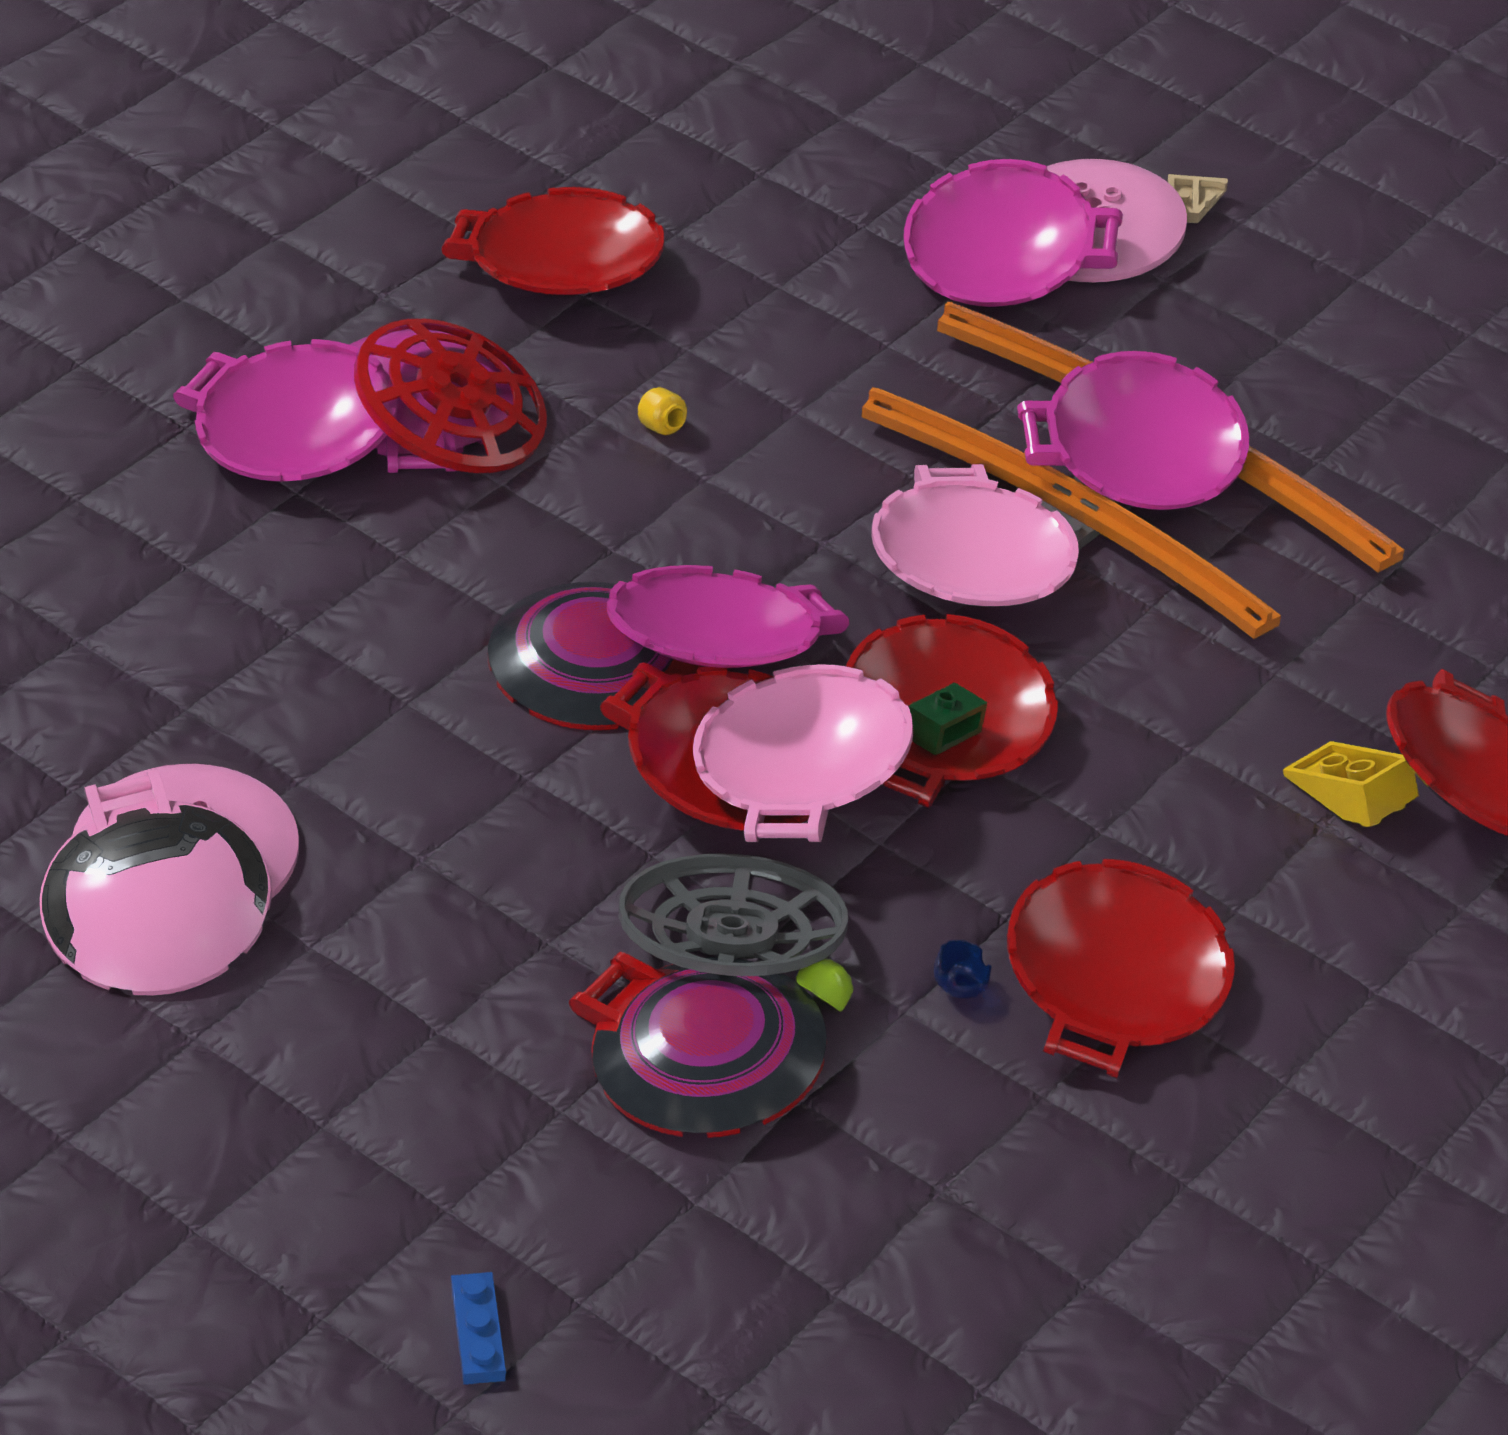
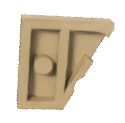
(1198, 193)

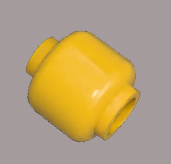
(662, 411)

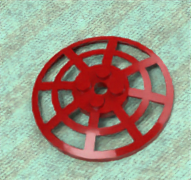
(465, 402)

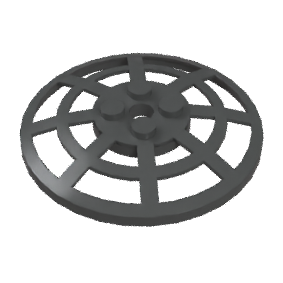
(733, 926)

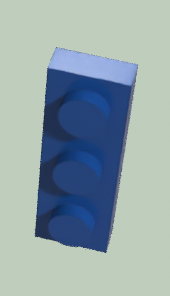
(478, 1328)

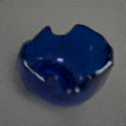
(961, 969)

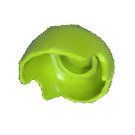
(828, 982)

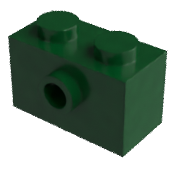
(946, 718)

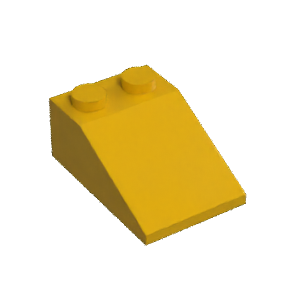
(1355, 781)

